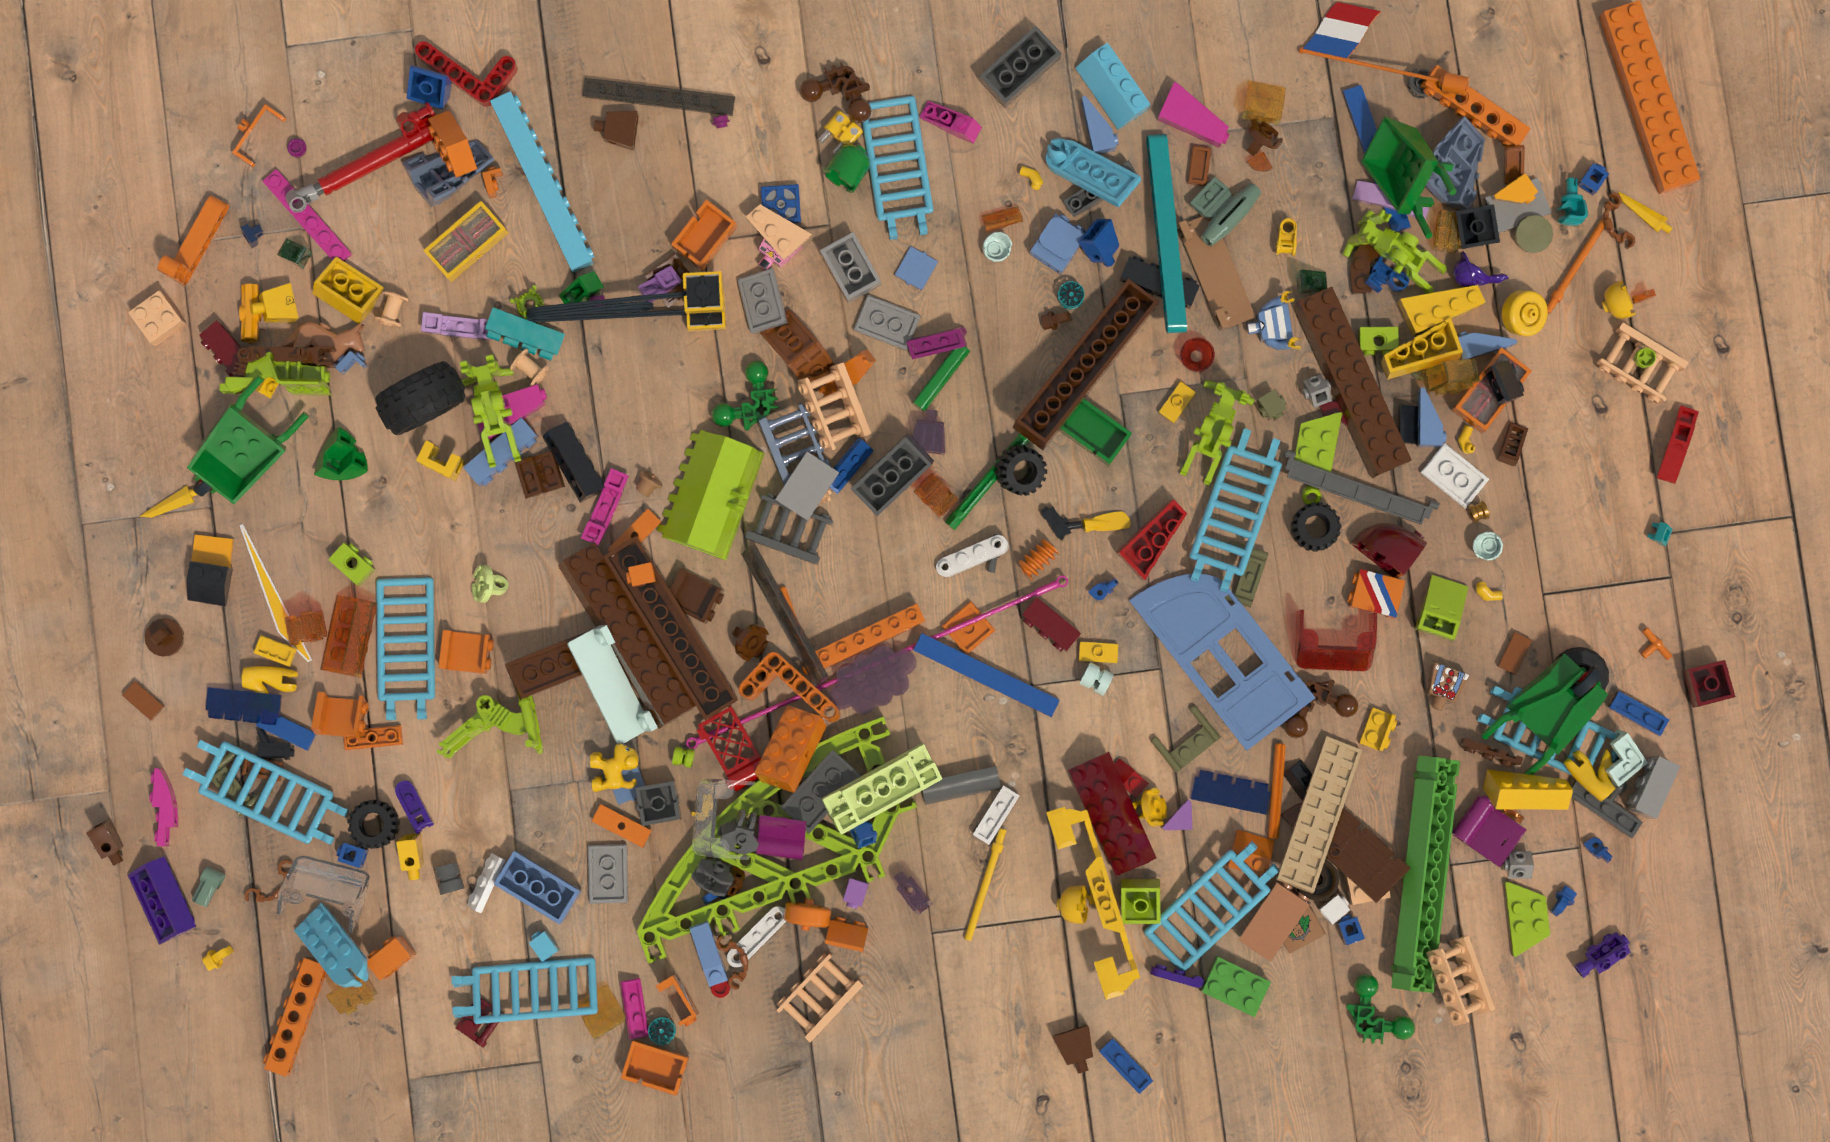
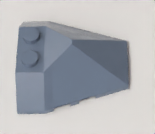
(1464, 149)
(434, 180)

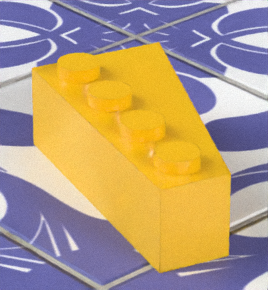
(1432, 309)
(1423, 351)
(1526, 791)

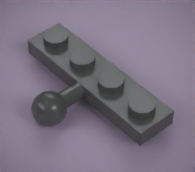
(1608, 809)

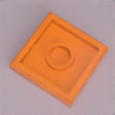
(971, 635)

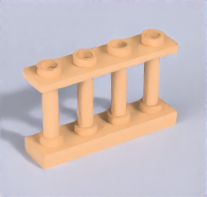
(1627, 334)
(847, 394)
(1472, 976)
(837, 1000)

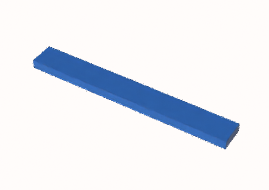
(1366, 130)
(986, 675)

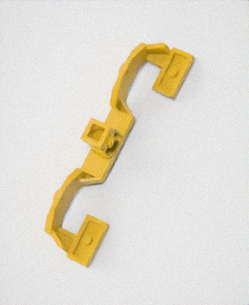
(1101, 896)

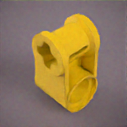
(1286, 241)

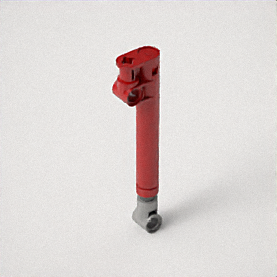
(413, 137)

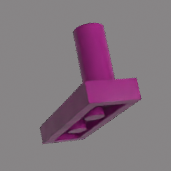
(937, 342)

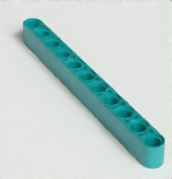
(1166, 233)

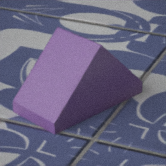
(1181, 818)

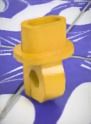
(214, 959)

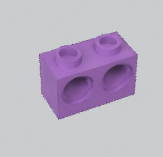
(855, 893)

